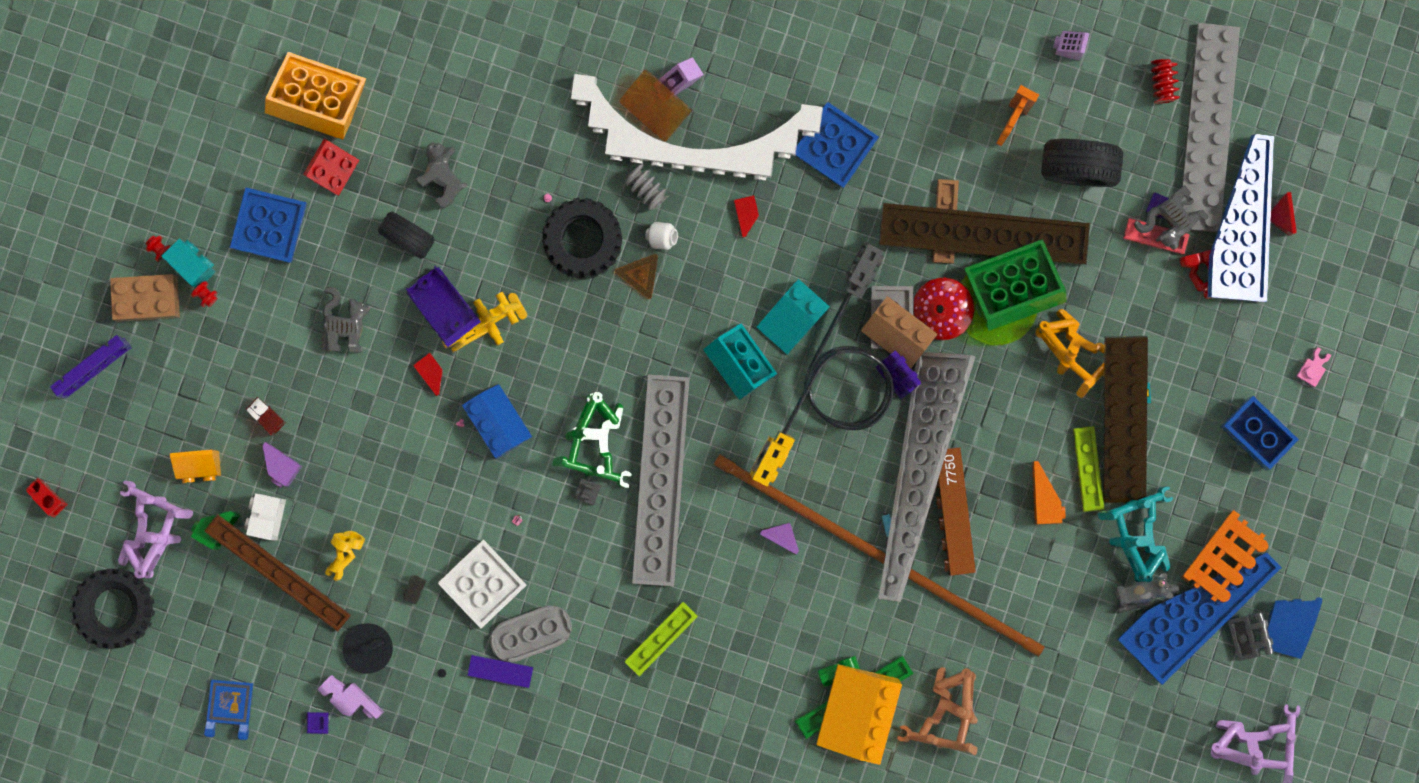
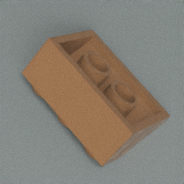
(899, 330)

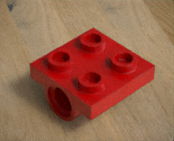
(331, 167)

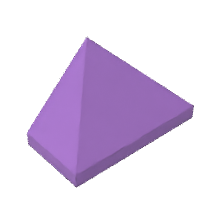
(782, 536)

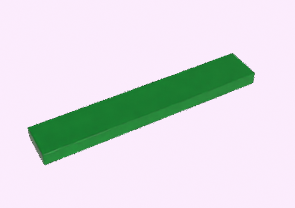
(811, 722)

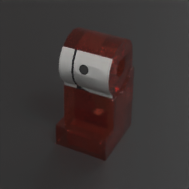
(266, 416)

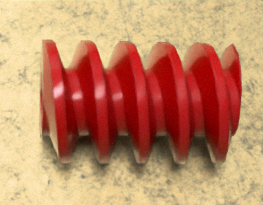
(1165, 83)

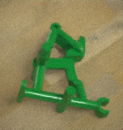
(581, 433)

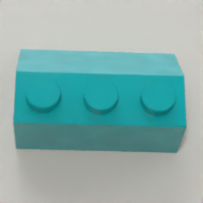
(740, 361)

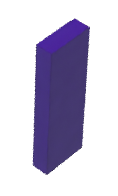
(500, 671)

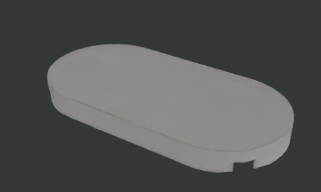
(531, 633)

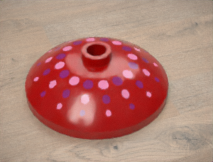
(957, 306)

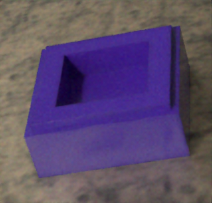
(318, 722)

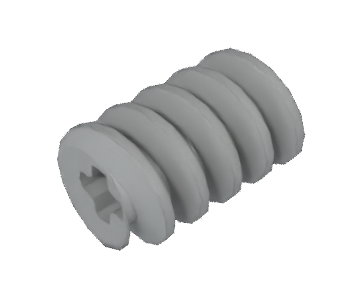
(646, 188)

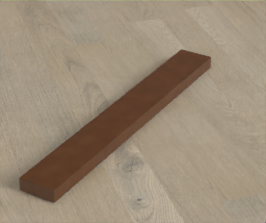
(277, 572)

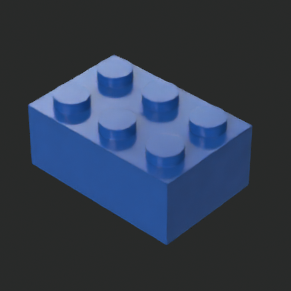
(1259, 433)

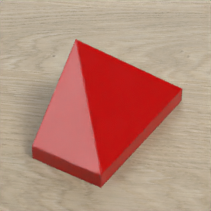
(1283, 215)

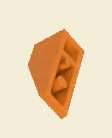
(1046, 501)

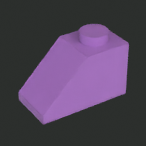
(280, 466)

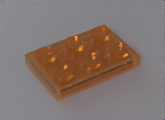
(655, 105)

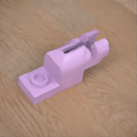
(349, 699)

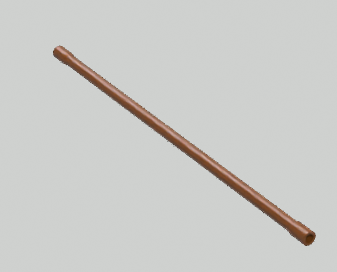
(1026, 642)

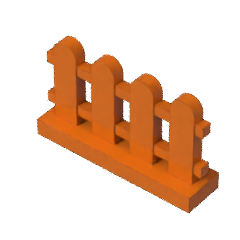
(1021, 102)
(1215, 562)

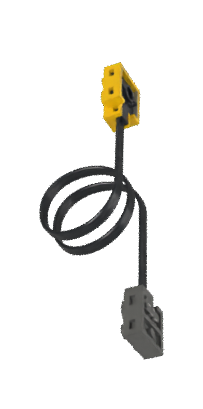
(777, 448)

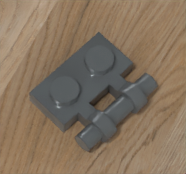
(1244, 636)

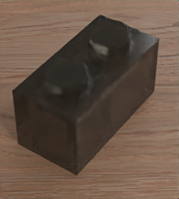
(415, 589)

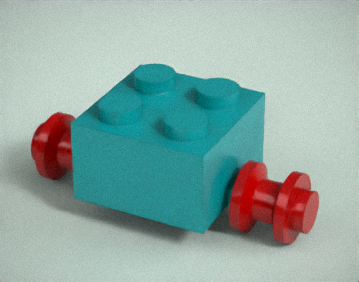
(189, 264)

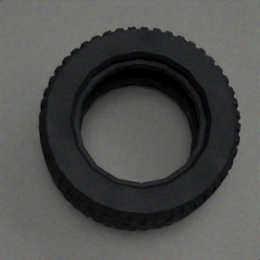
(1082, 162)

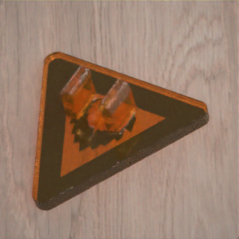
(640, 274)

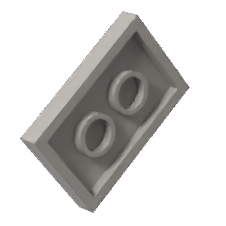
(900, 294)

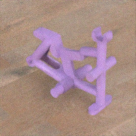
(130, 549)
(1255, 756)

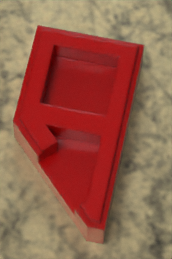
(747, 213)
(430, 372)

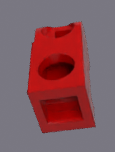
(46, 497)

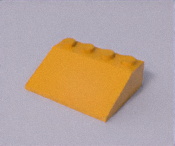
(314, 95)
(859, 713)

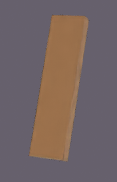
(946, 199)

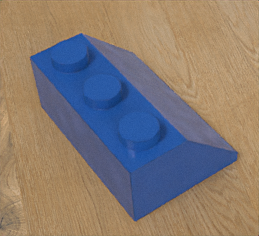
(497, 421)

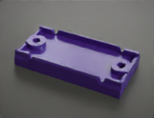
(442, 306)
(90, 367)

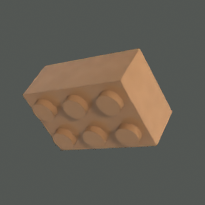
(145, 298)

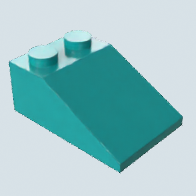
(793, 316)

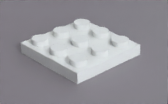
(482, 584)

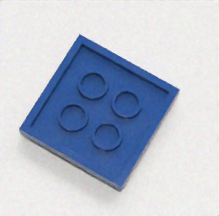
(838, 147)
(268, 225)

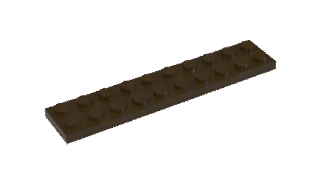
(980, 232)

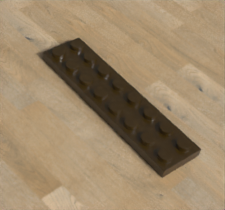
(1125, 418)

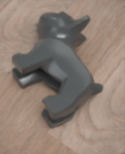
(441, 174)

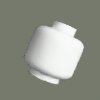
(661, 235)

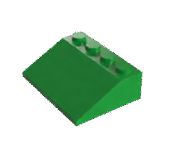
(1016, 285)

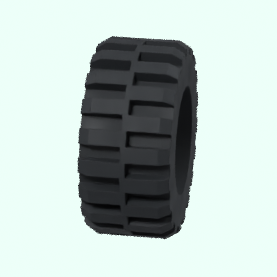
(568, 213)

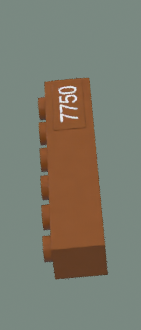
(955, 515)

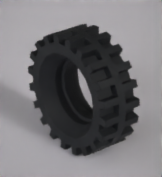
(84, 611)

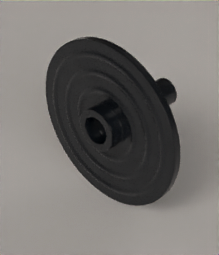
(367, 648)

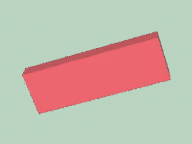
(1150, 238)

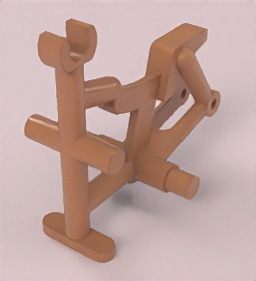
(945, 704)

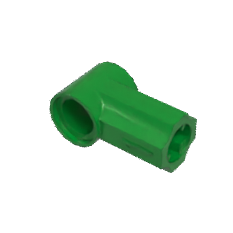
(827, 674)

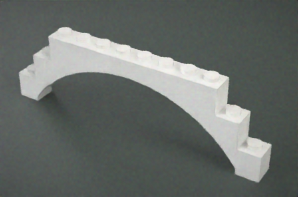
(751, 158)

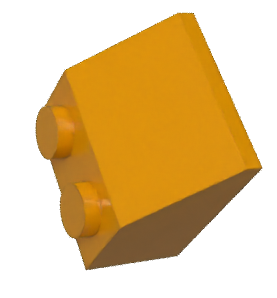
(196, 464)

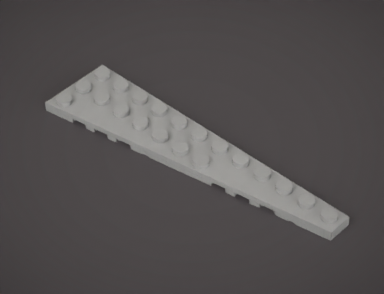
(926, 440)

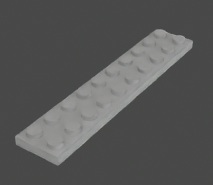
(1210, 121)
(661, 480)

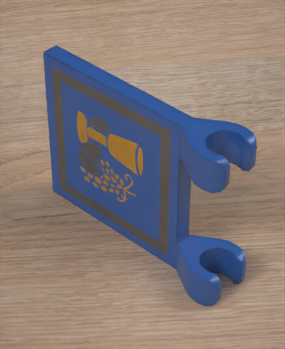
(229, 704)

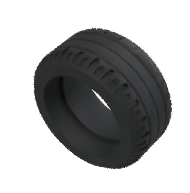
(406, 235)

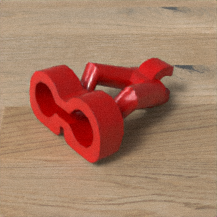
(1193, 261)

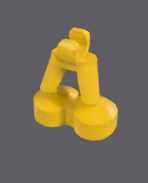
(344, 543)

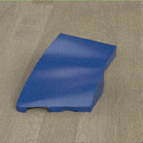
(1292, 625)

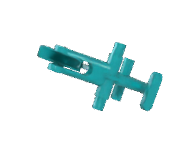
(1129, 543)

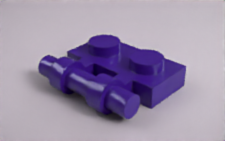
(903, 377)

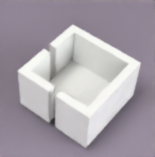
(265, 516)

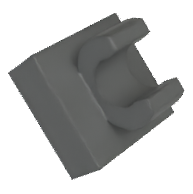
(587, 491)

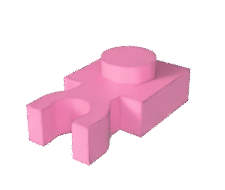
(1312, 369)

